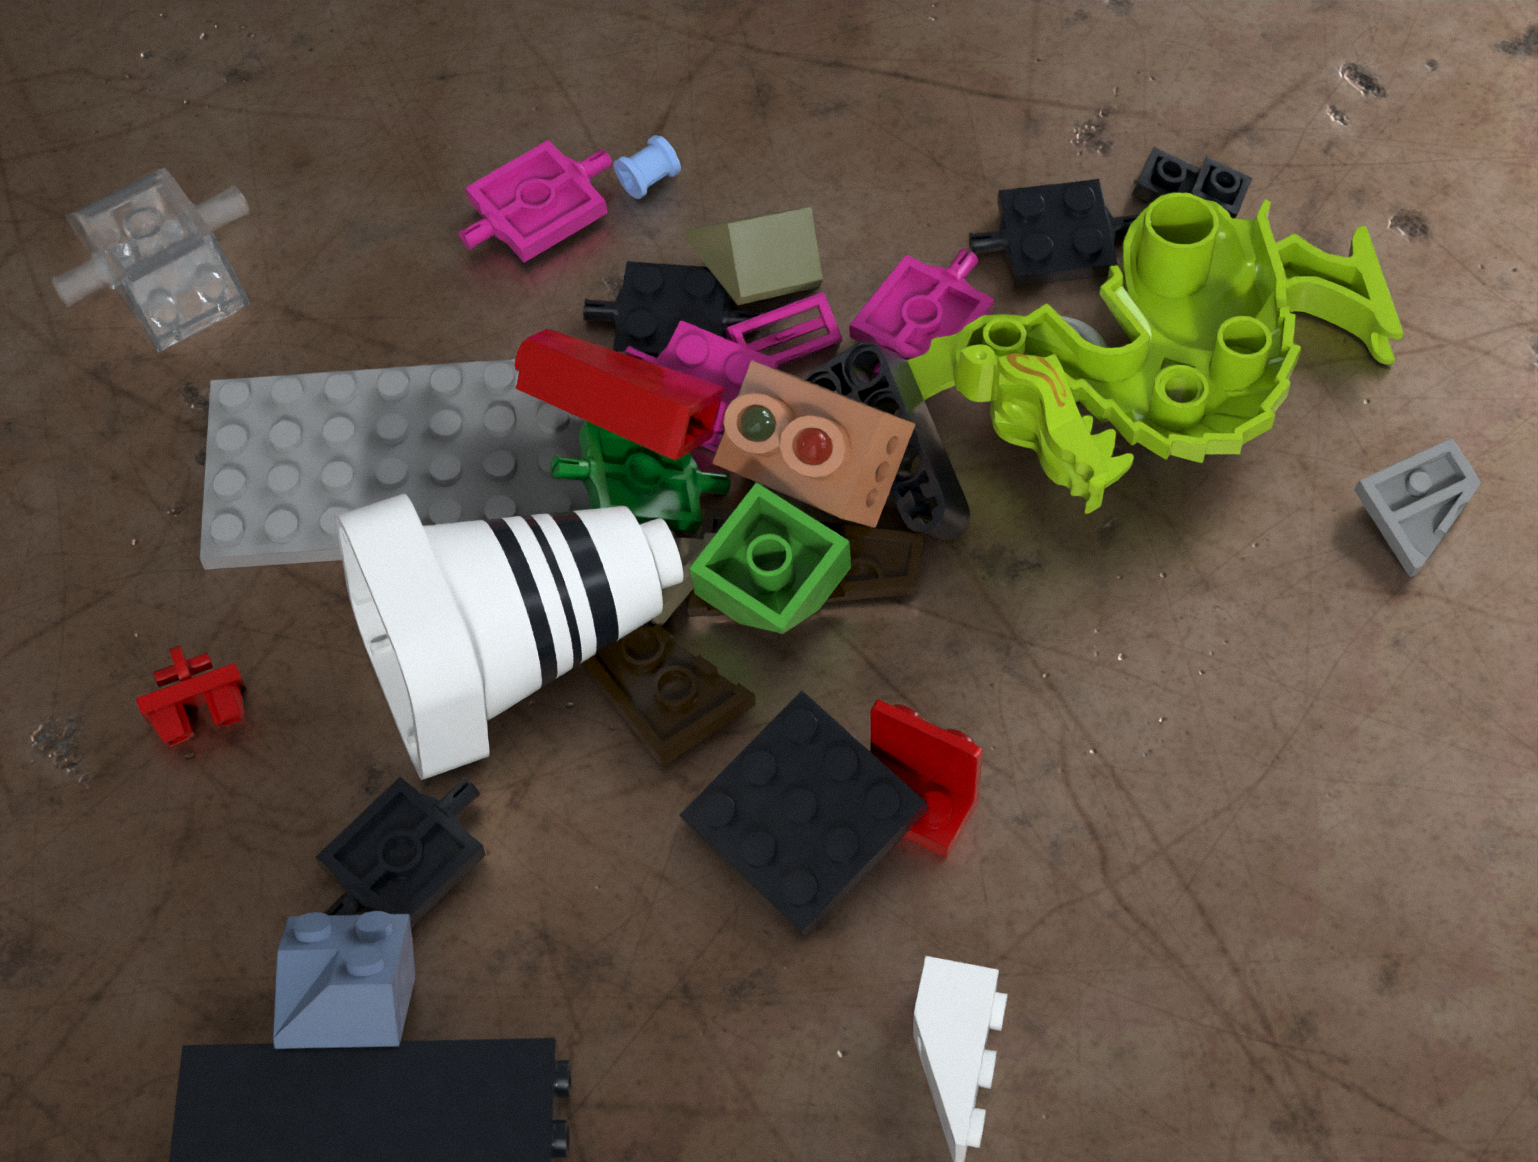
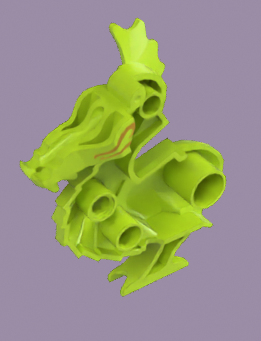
(1206, 353)

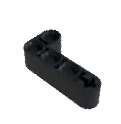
(932, 496)

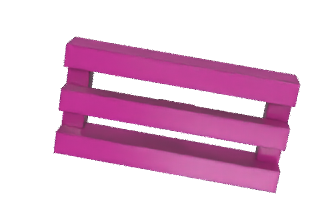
(826, 319)

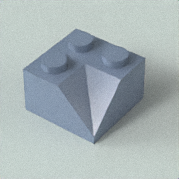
(343, 980)

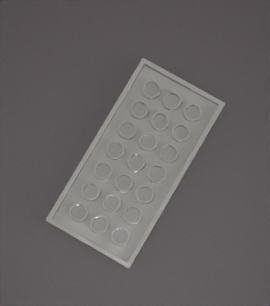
(325, 443)

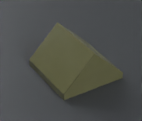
(761, 254)

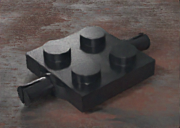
(1054, 233)
(658, 298)
(402, 852)

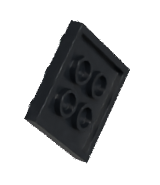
(804, 812)

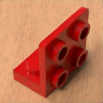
(935, 764)

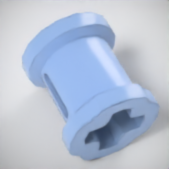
(647, 166)

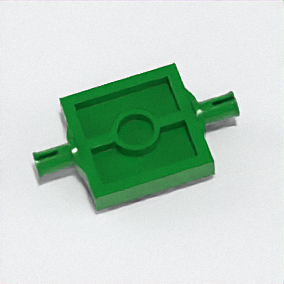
(642, 480)

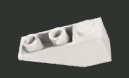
(951, 1034)

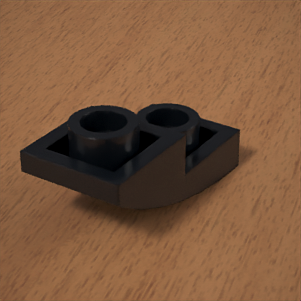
(1211, 181)

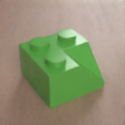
(770, 563)

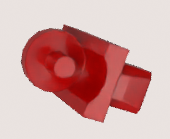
(168, 706)

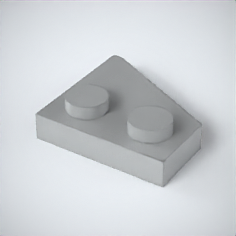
(1419, 500)

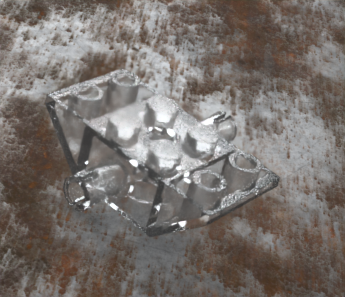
(158, 256)

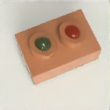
(813, 444)

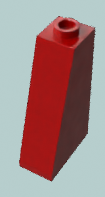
(619, 392)

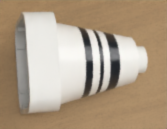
(492, 610)

